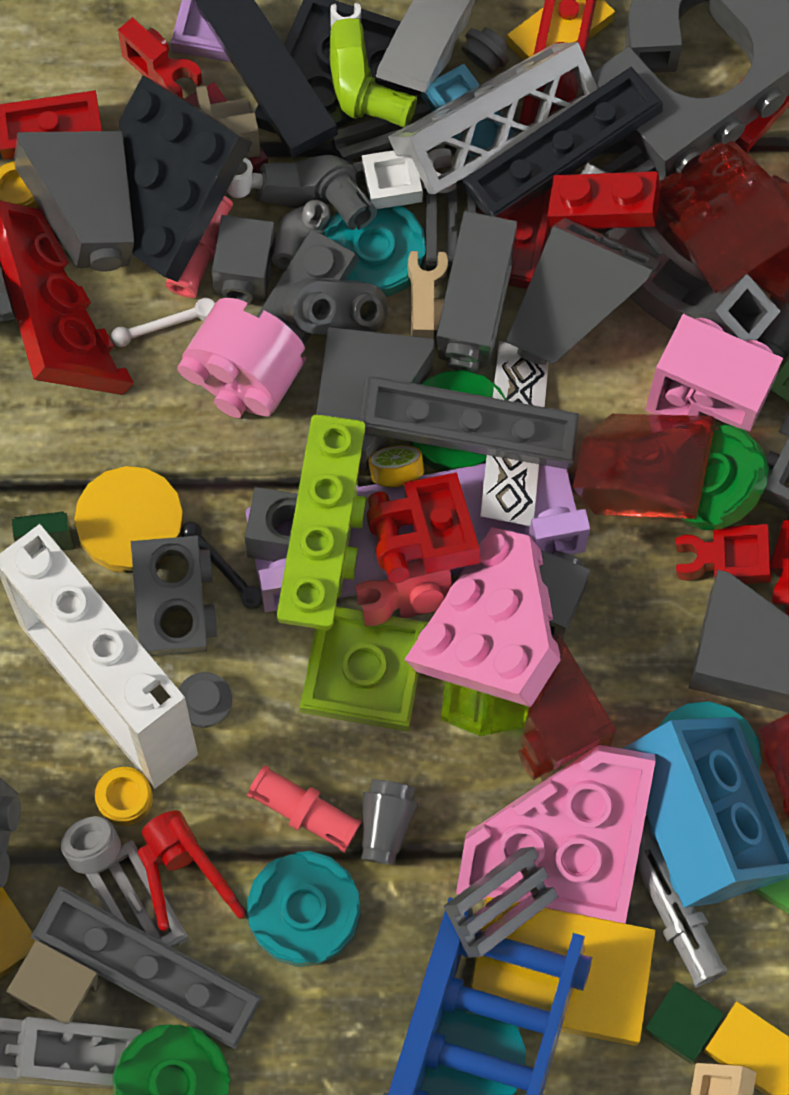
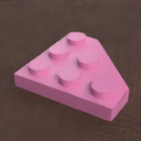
(493, 624)
(582, 827)

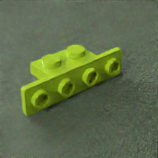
(323, 524)

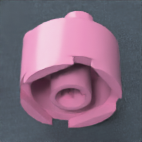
(243, 359)

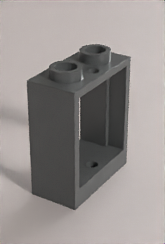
(476, 291)

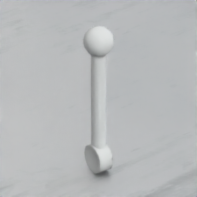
(122, 336)

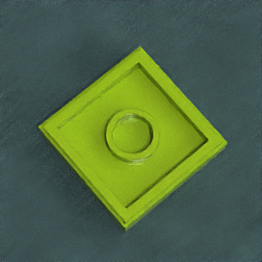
(361, 671)

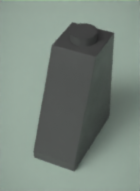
(82, 192)
(574, 289)
(354, 356)
(742, 647)

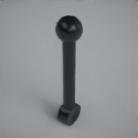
(251, 595)

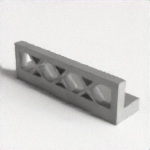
(482, 103)

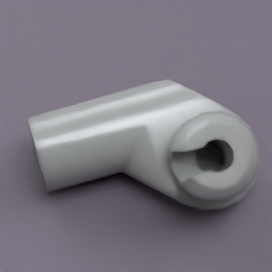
(295, 228)

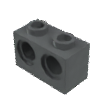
(157, 597)

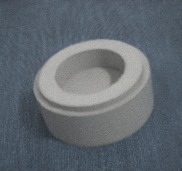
(90, 845)

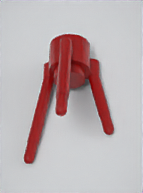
(175, 846)

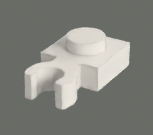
(395, 179)

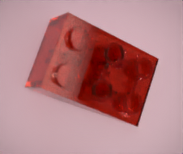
(725, 214)

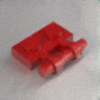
(440, 522)

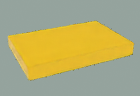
(616, 984)

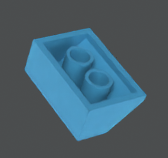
(711, 811)

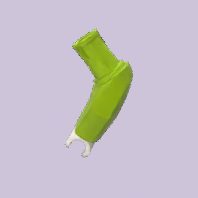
(353, 79)

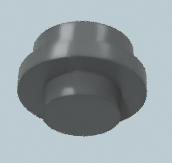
(485, 49)
(206, 699)

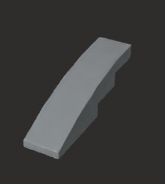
(424, 42)
(60, 1053)

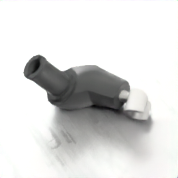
(315, 178)

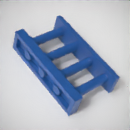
(445, 992)

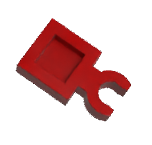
(735, 549)

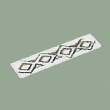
(510, 483)

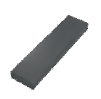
(469, 422)
(147, 967)

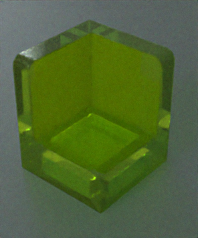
(480, 711)

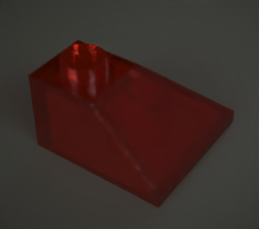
(645, 465)

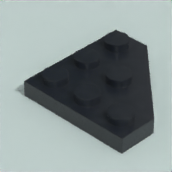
(310, 48)
(175, 173)

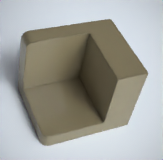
(235, 115)
(52, 983)

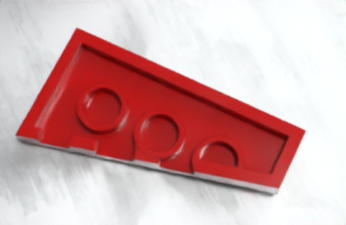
(52, 308)

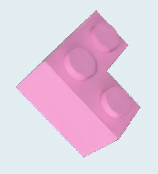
(712, 375)

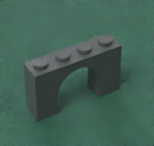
(692, 124)

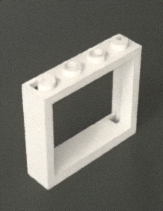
(97, 656)

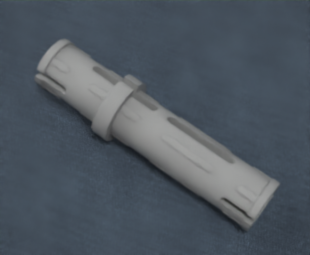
(701, 963)

